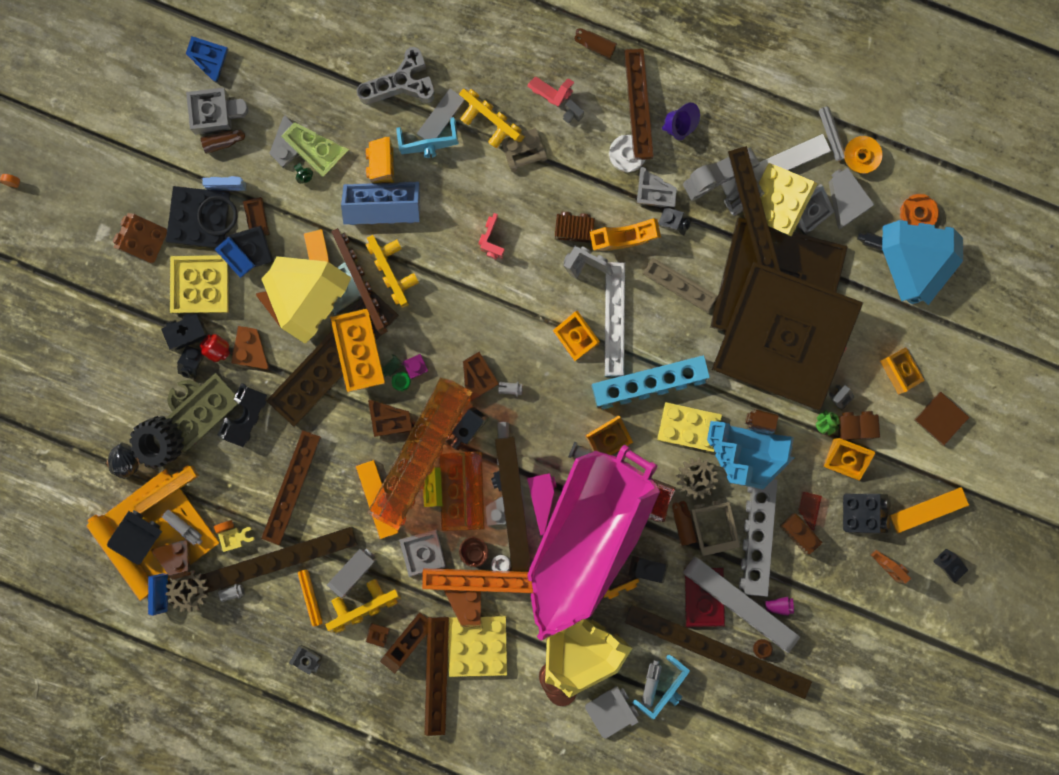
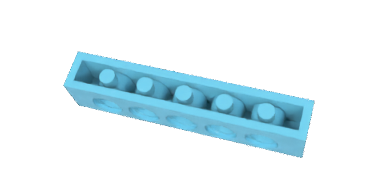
(696, 365)

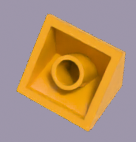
(576, 336)
(902, 370)
(609, 437)
(848, 458)

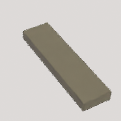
(680, 285)

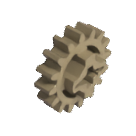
(704, 482)
(188, 598)

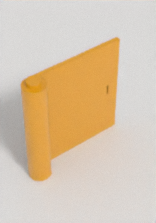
(135, 575)

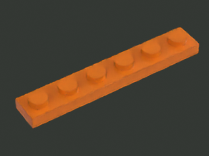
(476, 580)

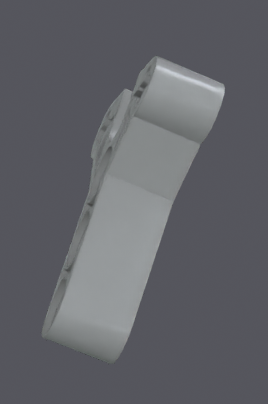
(406, 71)
(711, 176)

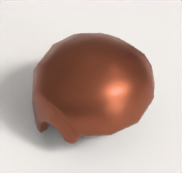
(473, 552)

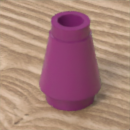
(780, 606)

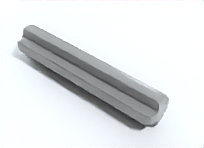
(832, 133)

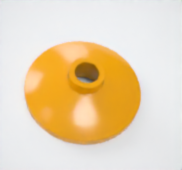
(866, 146)

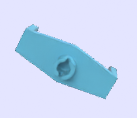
(428, 146)
(670, 694)

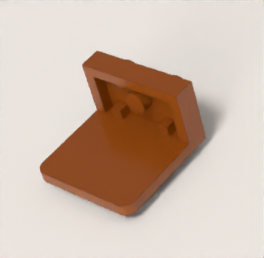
(140, 237)

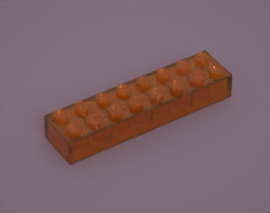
(419, 453)

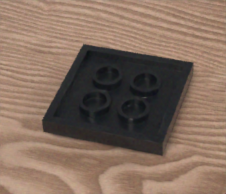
(183, 221)

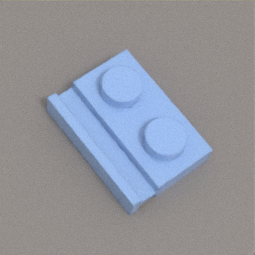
(224, 184)

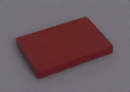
(702, 607)

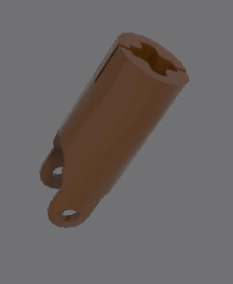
(596, 43)
(221, 140)
(684, 523)

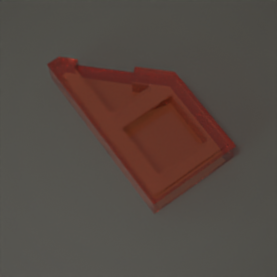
(809, 508)

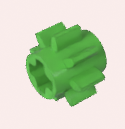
(827, 422)

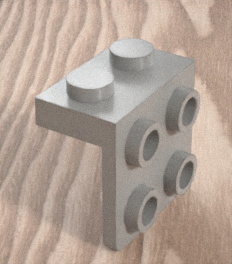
(576, 260)
(611, 712)

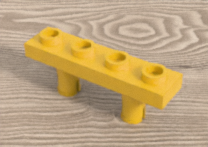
(499, 119)
(381, 254)
(371, 608)

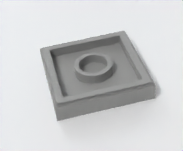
(422, 552)

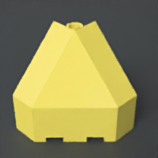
(303, 293)
(583, 656)

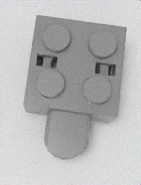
(212, 110)

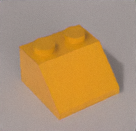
(380, 161)

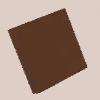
(941, 418)

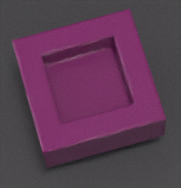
(415, 366)

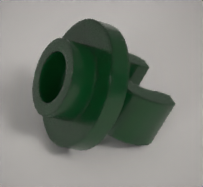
(303, 175)

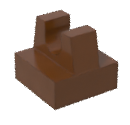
(377, 635)

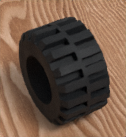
(145, 447)

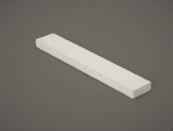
(787, 159)
(615, 320)

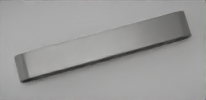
(741, 604)

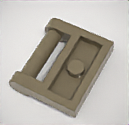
(514, 148)

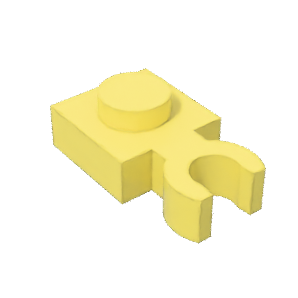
(233, 539)

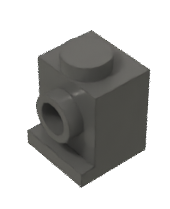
(303, 652)

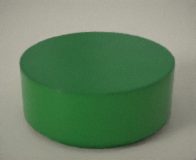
(401, 381)

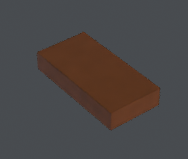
(256, 214)

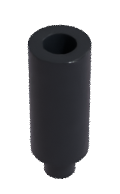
(871, 240)

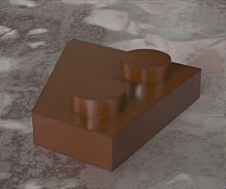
(478, 376)
(388, 419)
(174, 558)

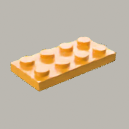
(357, 350)

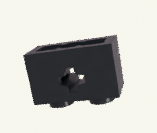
(177, 340)

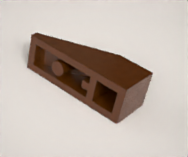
(406, 643)

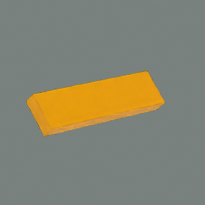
(371, 485)
(928, 510)

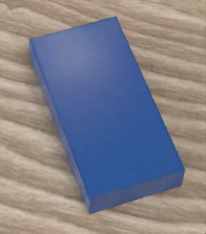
(235, 257)
(157, 594)

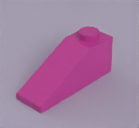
(542, 494)

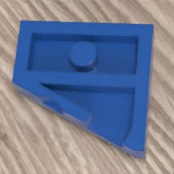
(207, 56)

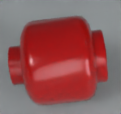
(215, 348)

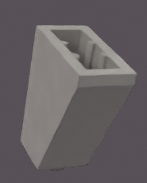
(847, 197)
(352, 572)

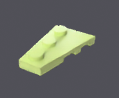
(313, 148)

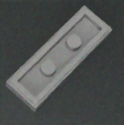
(441, 115)

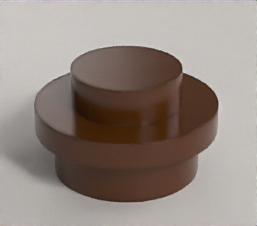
(762, 648)

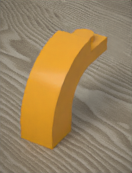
(625, 237)

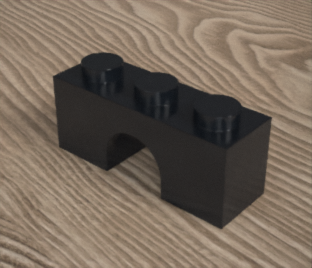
(239, 430)

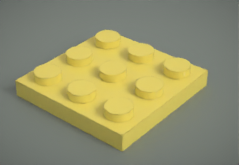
(784, 197)
(199, 284)
(477, 649)

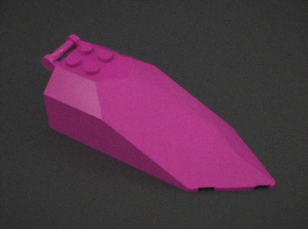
(589, 537)

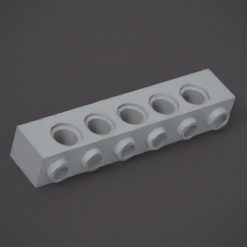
(761, 585)

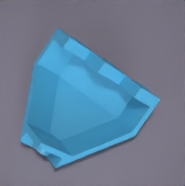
(921, 258)
(749, 455)

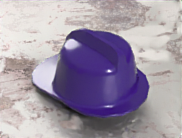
(682, 121)

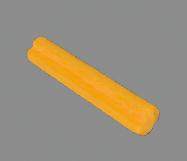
(310, 598)

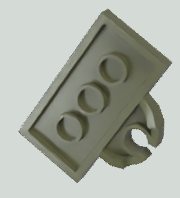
(200, 408)

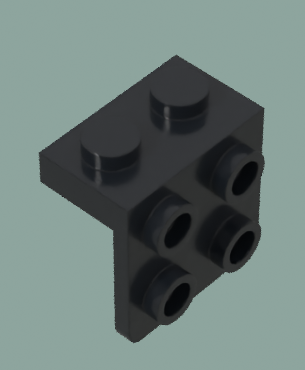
(866, 513)
(134, 537)

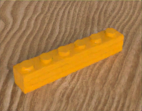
(165, 490)

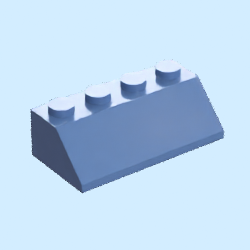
(380, 203)

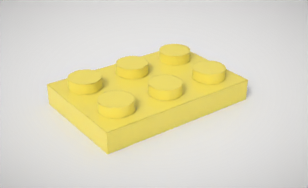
(686, 426)

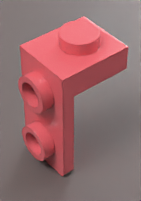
(552, 95)
(492, 250)

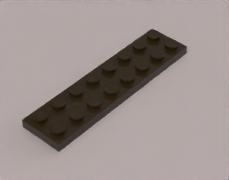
(317, 373)

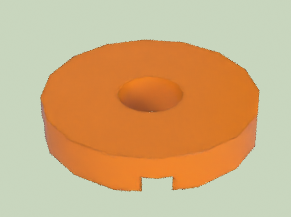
(922, 201)

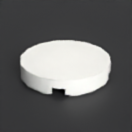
(622, 155)

